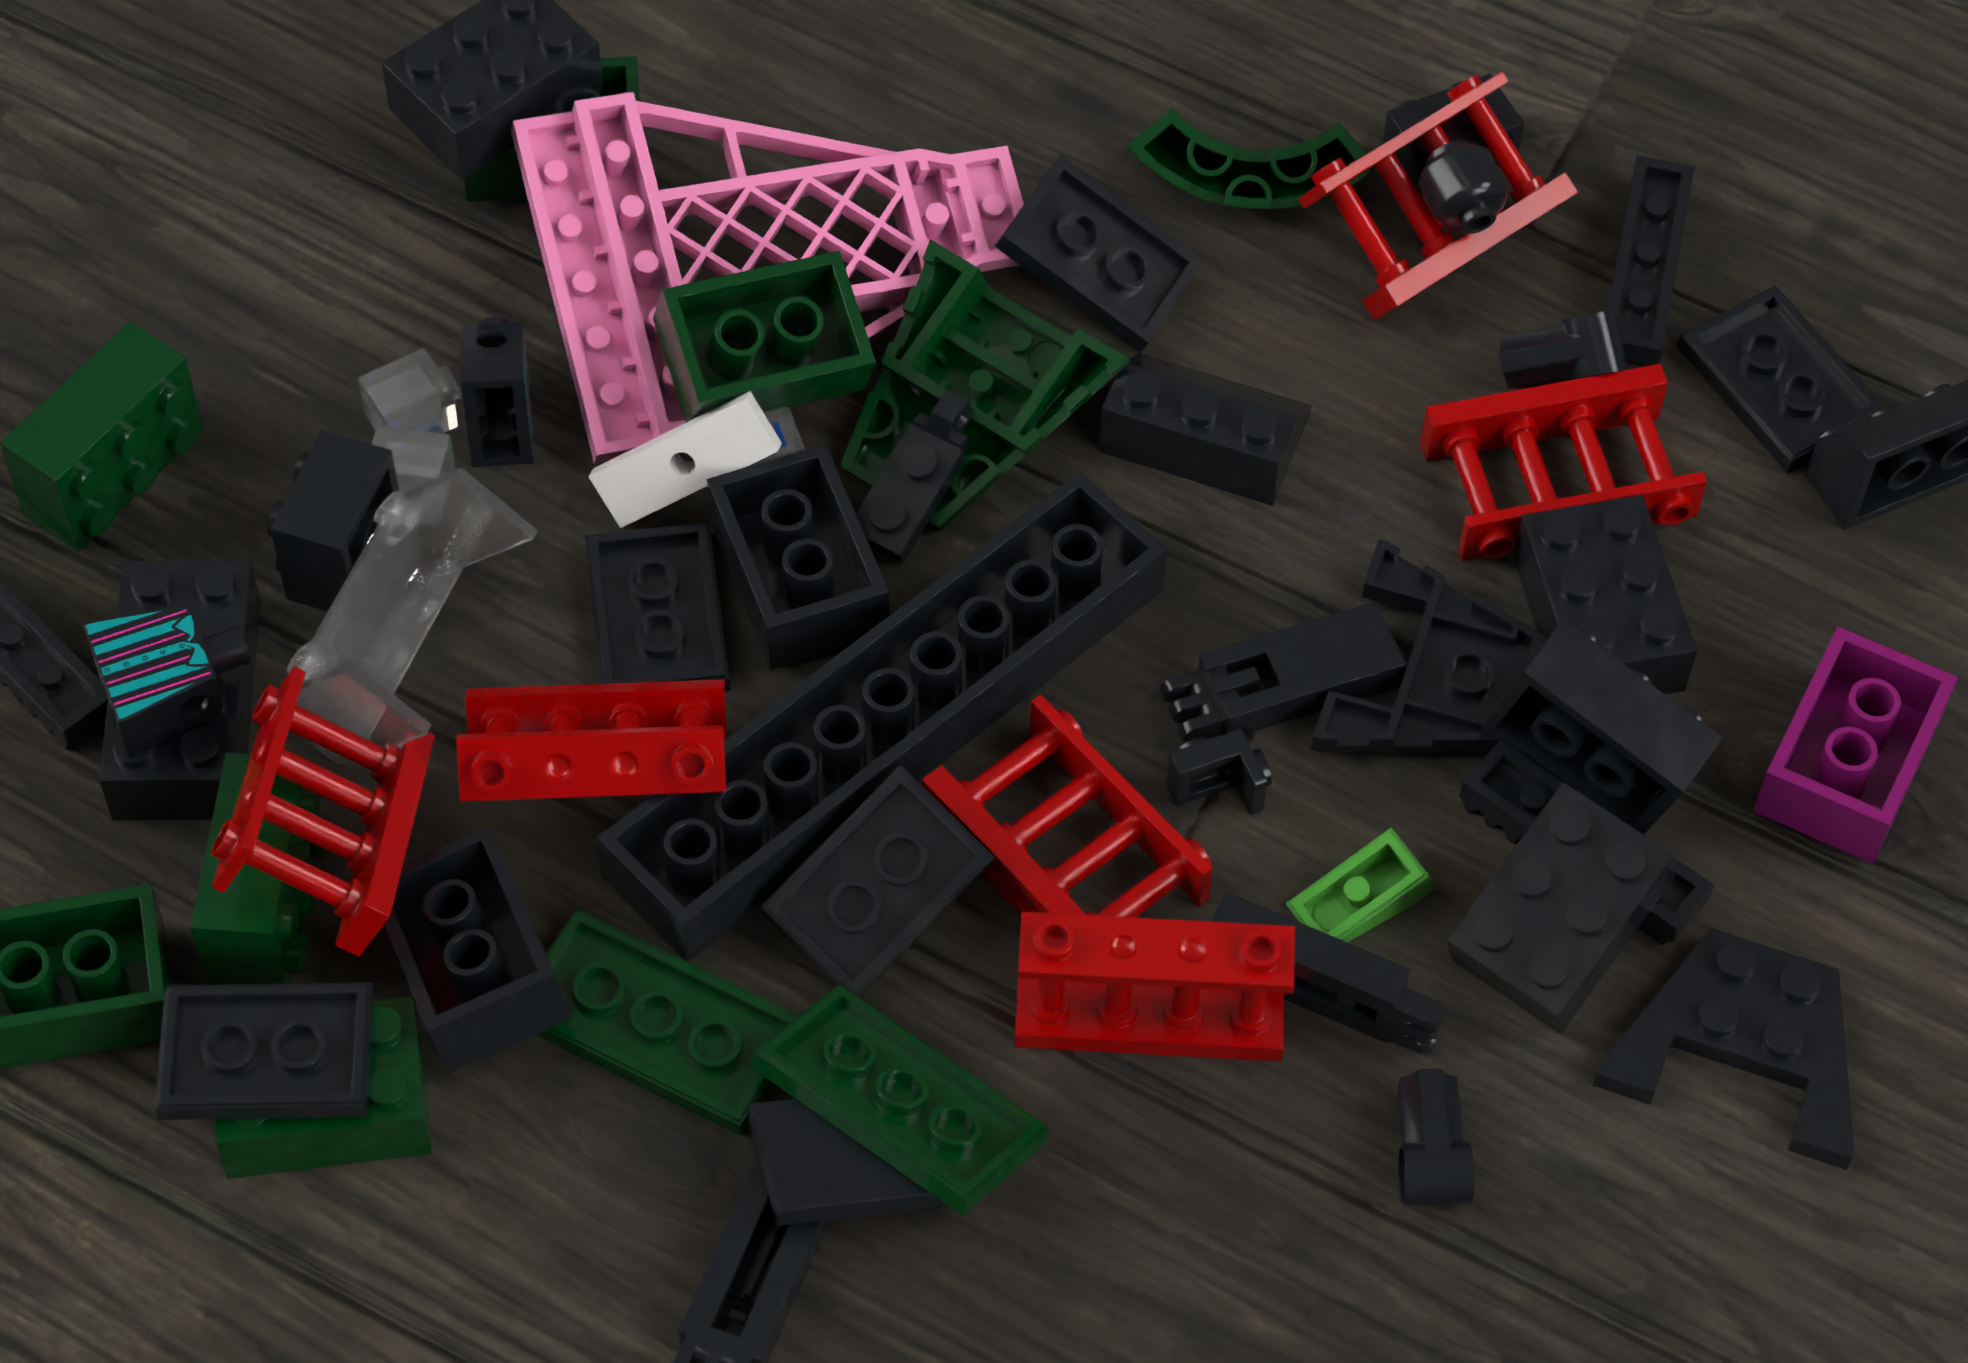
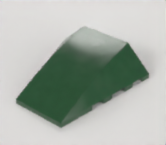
(996, 354)

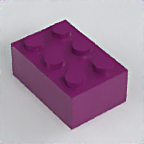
(1855, 744)

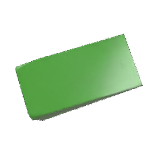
(1364, 890)

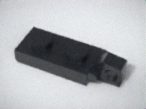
(916, 477)

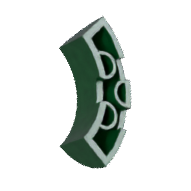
(1238, 175)

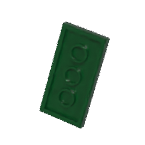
(661, 1021)
(900, 1099)

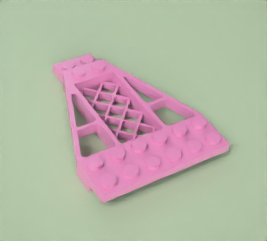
(614, 252)

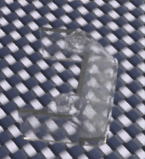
(394, 600)

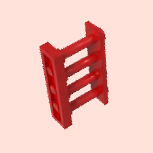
(1441, 249)
(1548, 412)
(593, 740)
(386, 811)
(1047, 889)
(1153, 986)

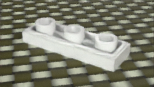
(658, 475)

